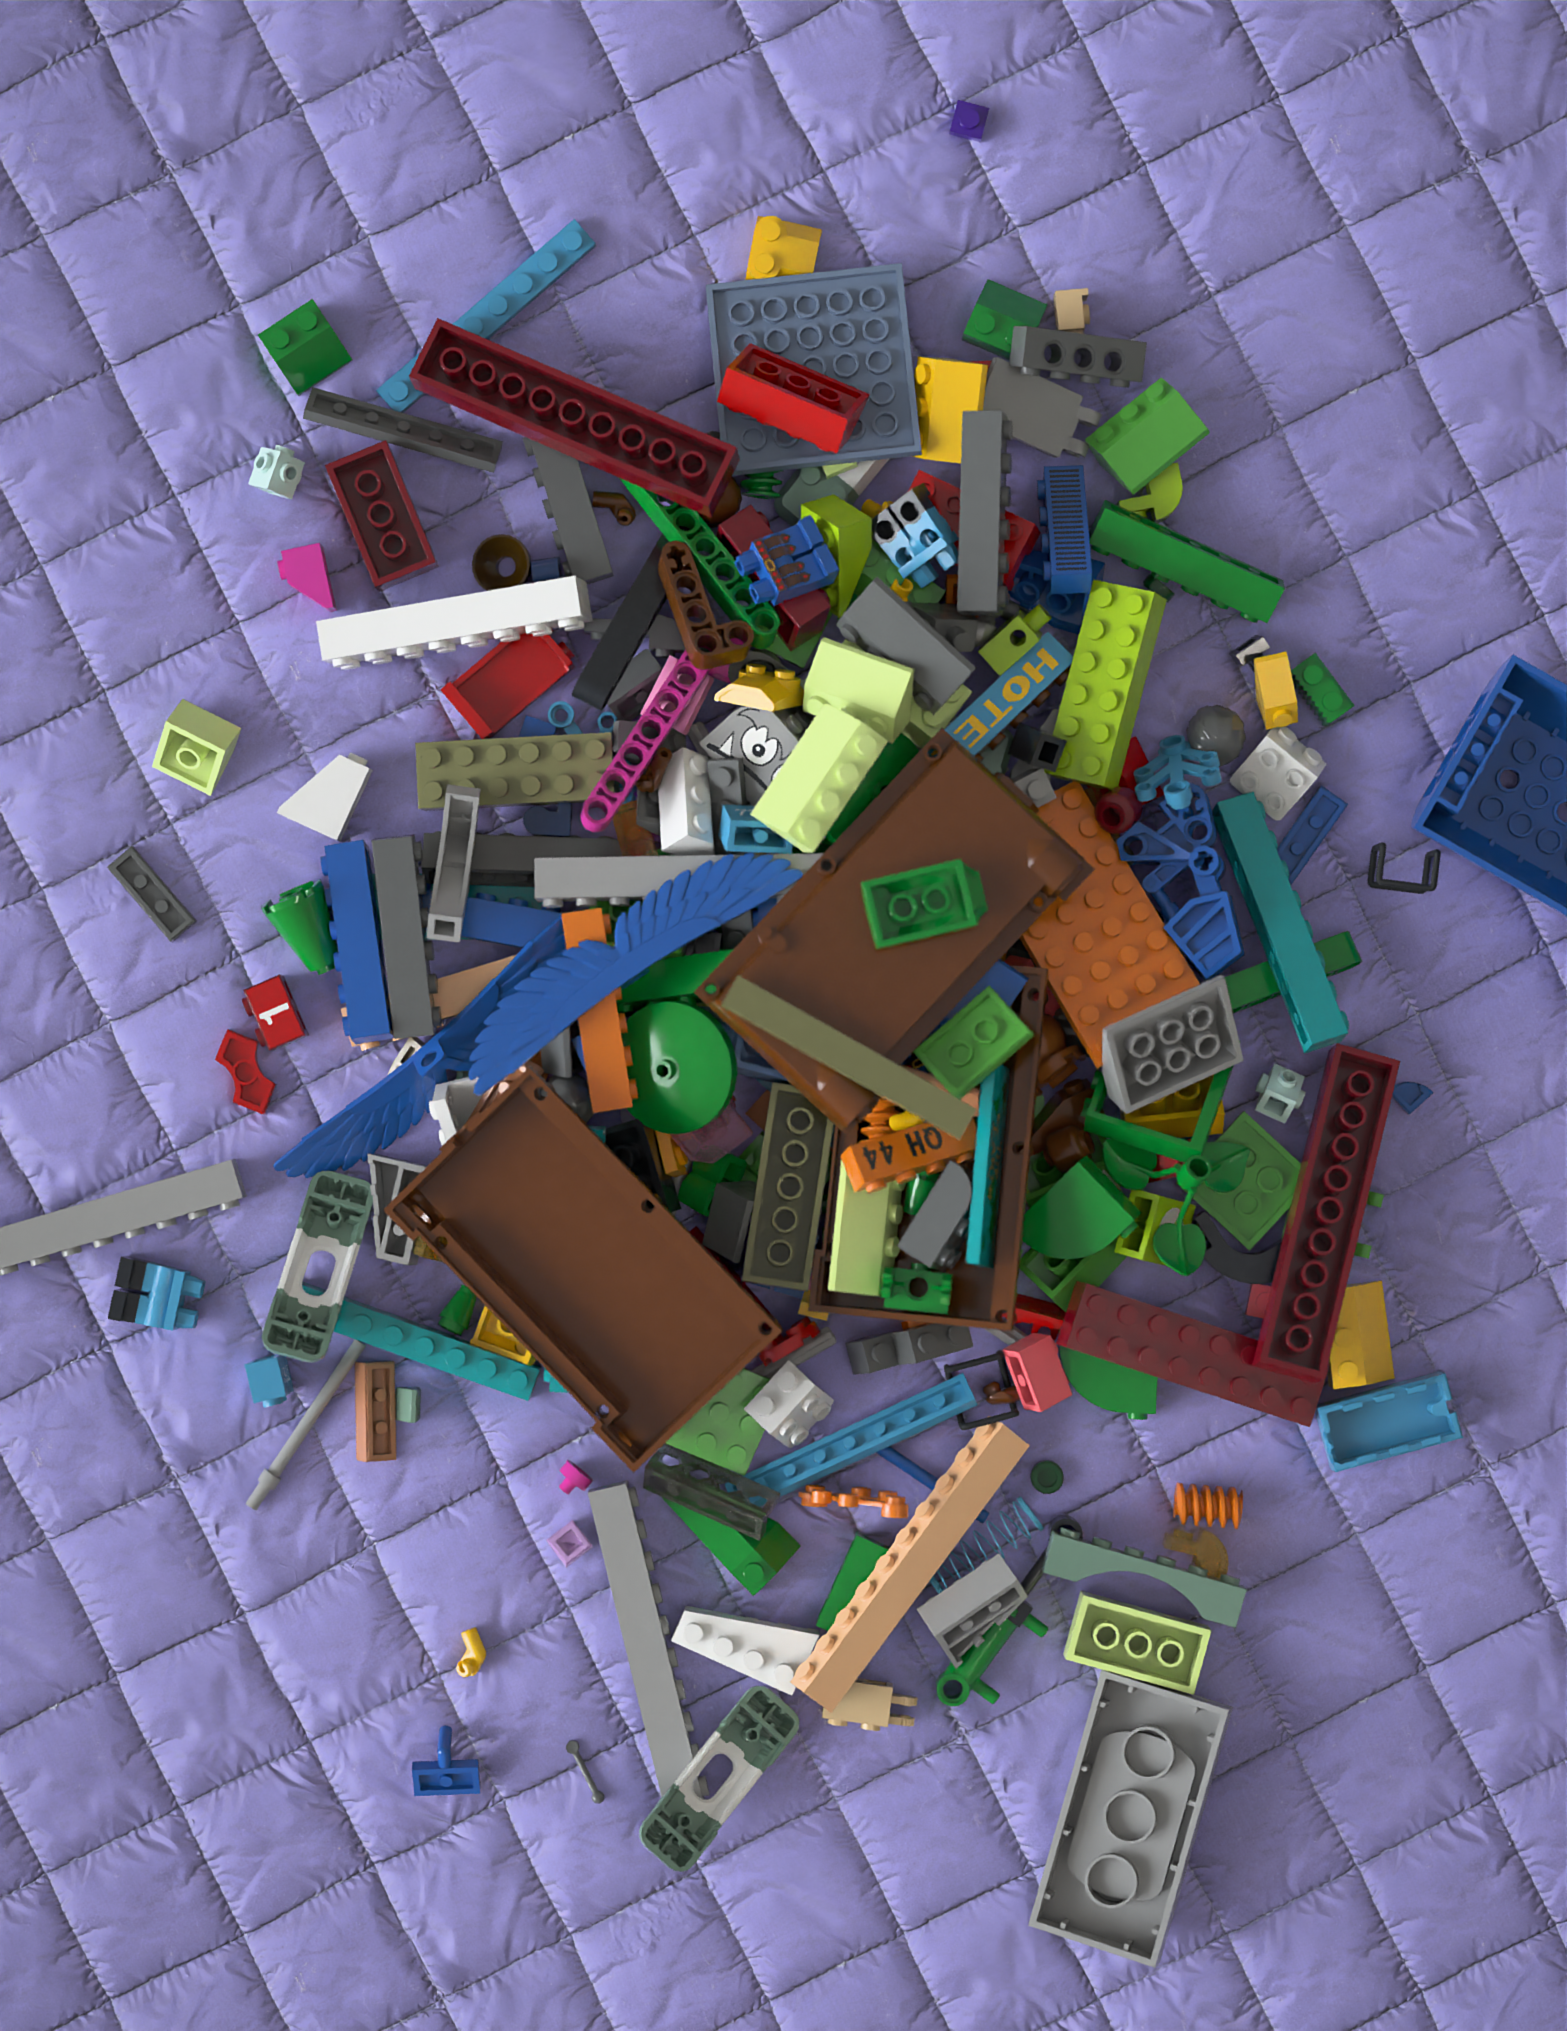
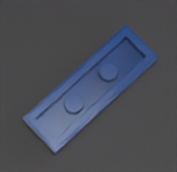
(1310, 830)

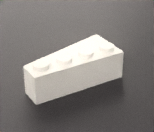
(748, 1645)

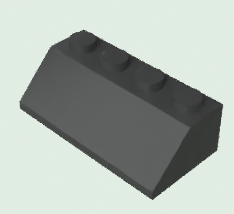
(894, 631)

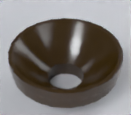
(491, 553)

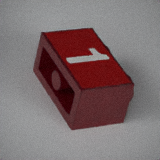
(275, 1013)

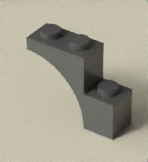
(906, 1346)

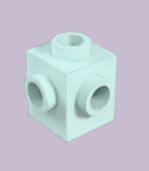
(277, 471)
(1279, 1093)

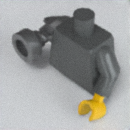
(959, 630)

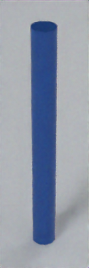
(917, 1473)

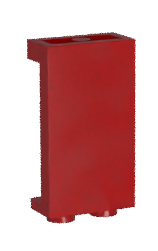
(508, 681)

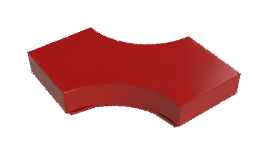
(239, 1056)

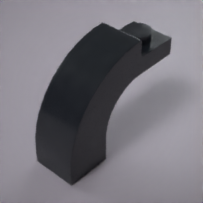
(1242, 1267)

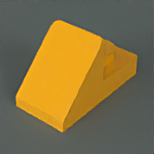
(672, 1155)

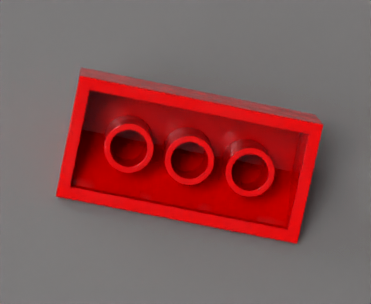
(792, 398)

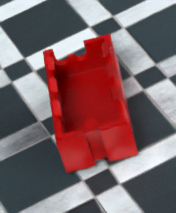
(947, 502)

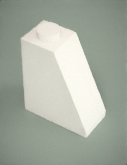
(329, 797)

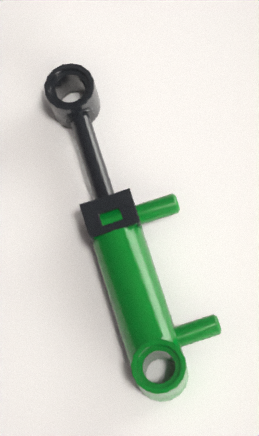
(979, 1658)

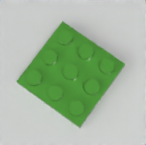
(1264, 1191)
(722, 1428)

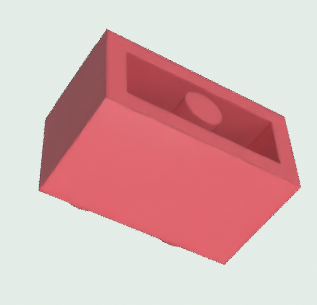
(1037, 1372)

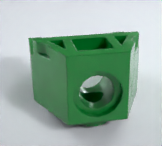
(898, 1294)

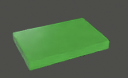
(973, 1043)

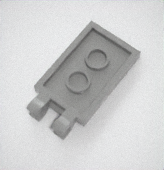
(1040, 410)

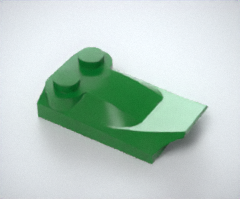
(923, 903)

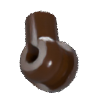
(655, 771)

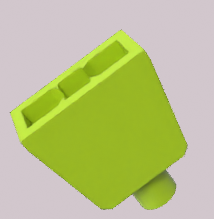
(1006, 648)

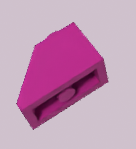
(308, 574)

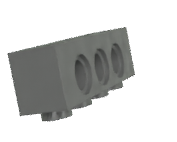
(1125, 355)

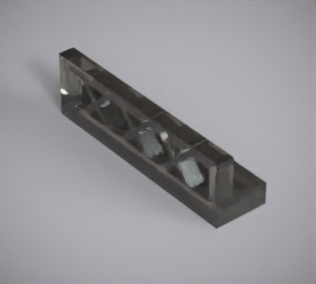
(705, 1494)

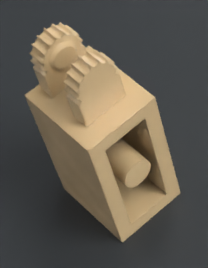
(870, 1705)

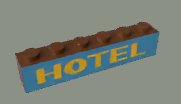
(1011, 697)

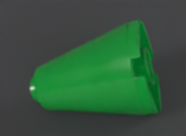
(304, 924)

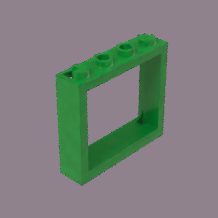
(1150, 1139)

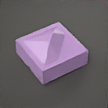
(569, 1543)

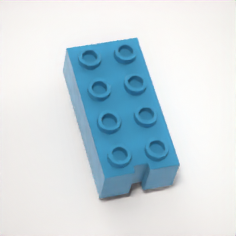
(1387, 1421)

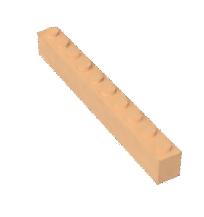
(909, 1564)

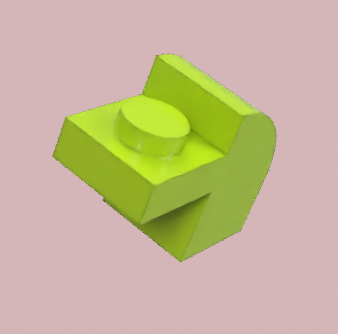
(1162, 495)

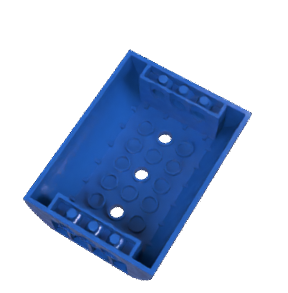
(1506, 831)

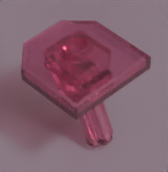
(715, 1139)

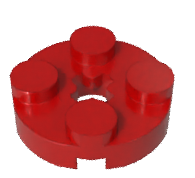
(793, 1340)

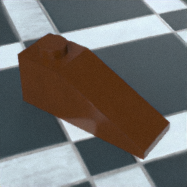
(1060, 1112)

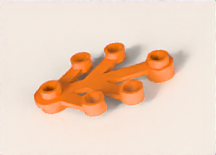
(892, 1504)

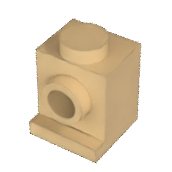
(1070, 311)

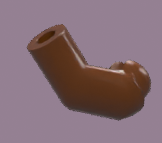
(618, 505)
(997, 1396)

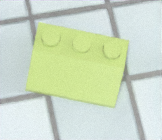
(860, 686)

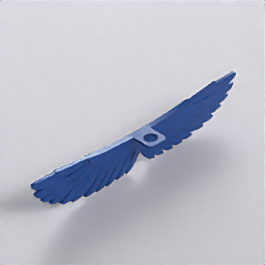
(594, 970)
(406, 1092)

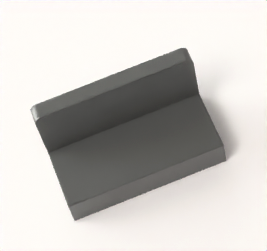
(635, 686)

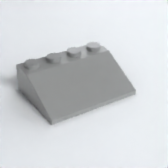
(1170, 1045)

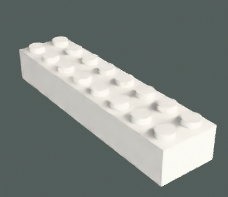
(455, 621)

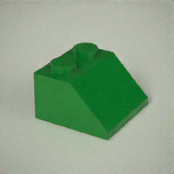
(997, 314)
(305, 347)

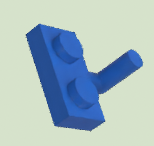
(446, 1775)

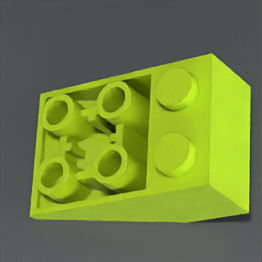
(849, 540)

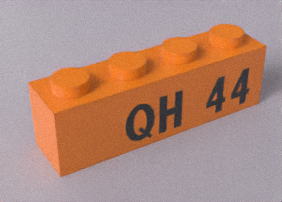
(905, 1154)

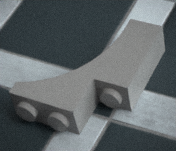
(454, 863)

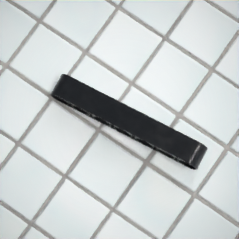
(624, 633)

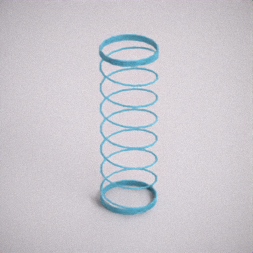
(1025, 1508)

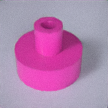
(574, 1477)

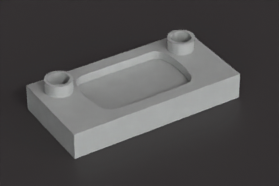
(1130, 1817)

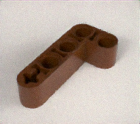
(697, 605)

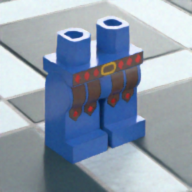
(788, 563)

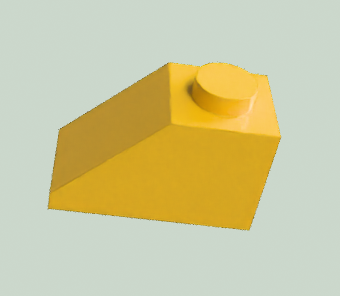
(1275, 690)

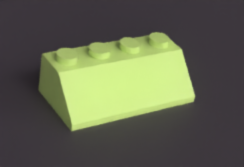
(819, 778)
(864, 1237)

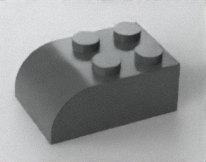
(942, 1220)

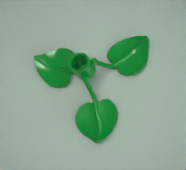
(1219, 1167)

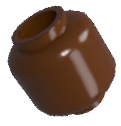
(1068, 1147)

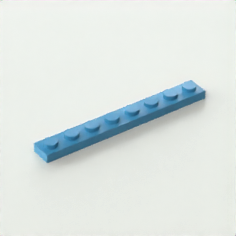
(503, 302)
(863, 1438)

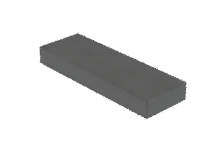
(151, 894)

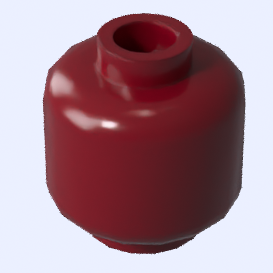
(1118, 810)

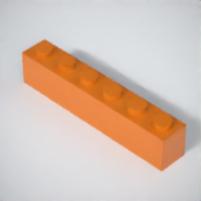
(602, 1025)

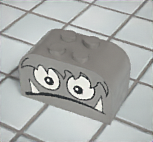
(762, 741)

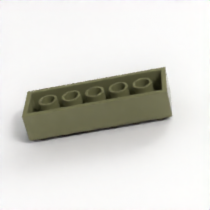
(515, 769)
(788, 1192)

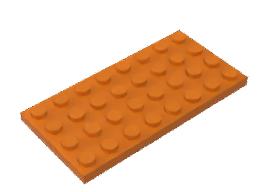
(1106, 938)

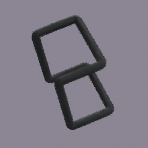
(1402, 885)
(1000, 1357)

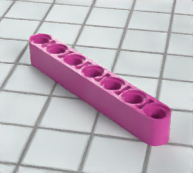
(640, 745)

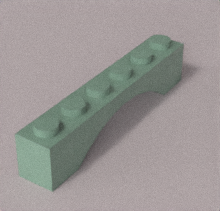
(1077, 1558)

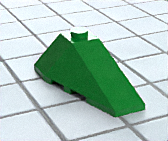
(746, 1558)

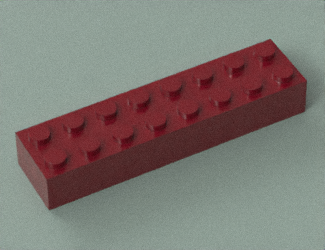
(1182, 1352)

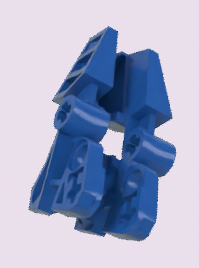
(1206, 925)

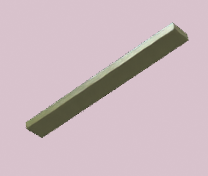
(848, 1057)

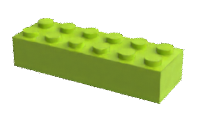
(1106, 683)

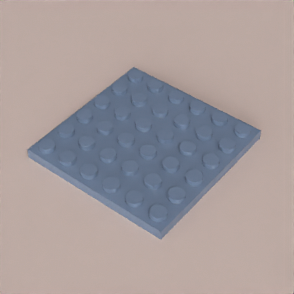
(836, 324)

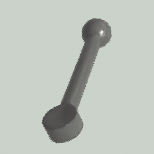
(572, 1747)

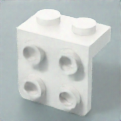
(1278, 771)
(453, 1105)
(789, 1405)

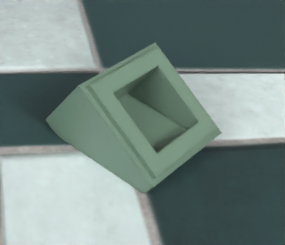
(407, 1404)

